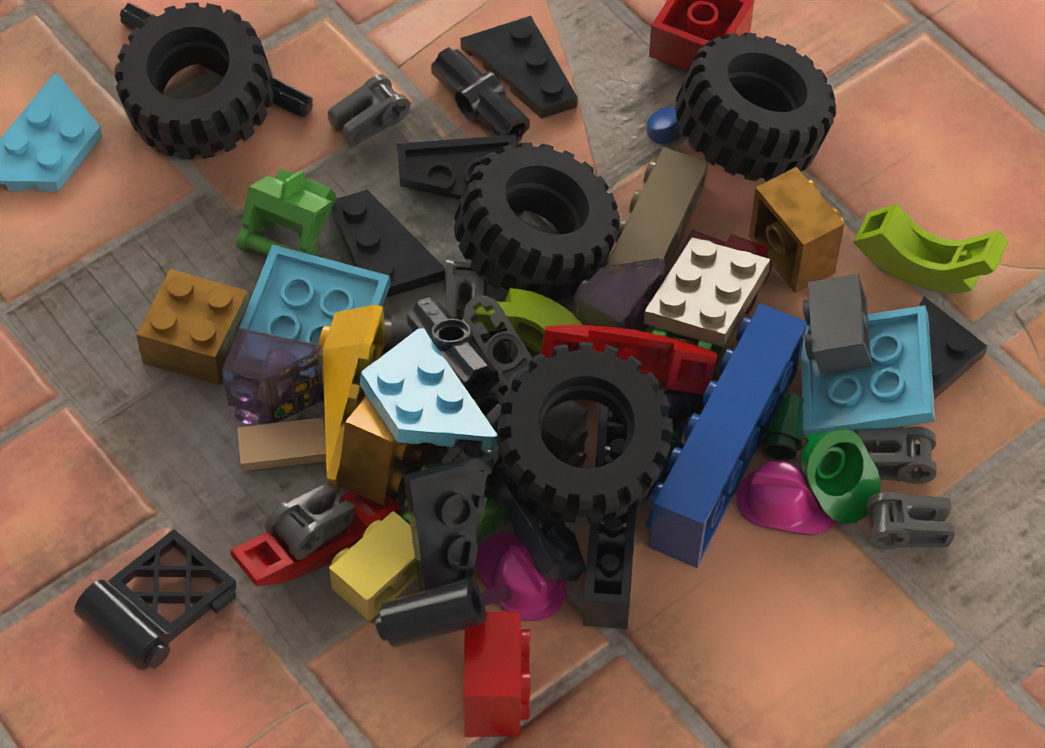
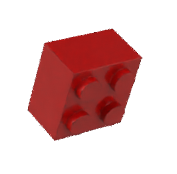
(689, 24)
(496, 676)

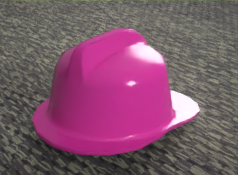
(781, 500)
(505, 562)

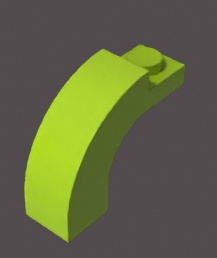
(923, 259)
(529, 316)

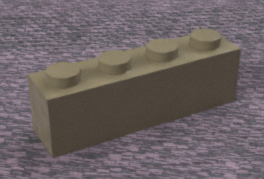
(661, 209)

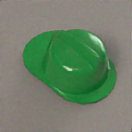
(840, 473)

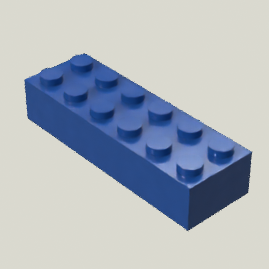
(724, 435)

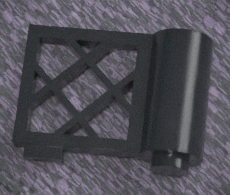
(435, 612)
(127, 618)

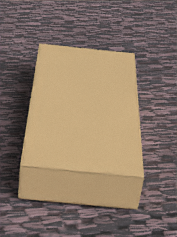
(282, 444)

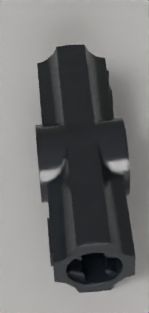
(479, 94)
(455, 344)

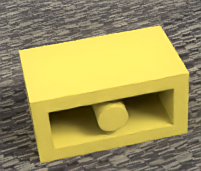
(376, 566)

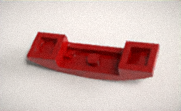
(670, 360)
(268, 558)

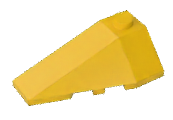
(348, 348)

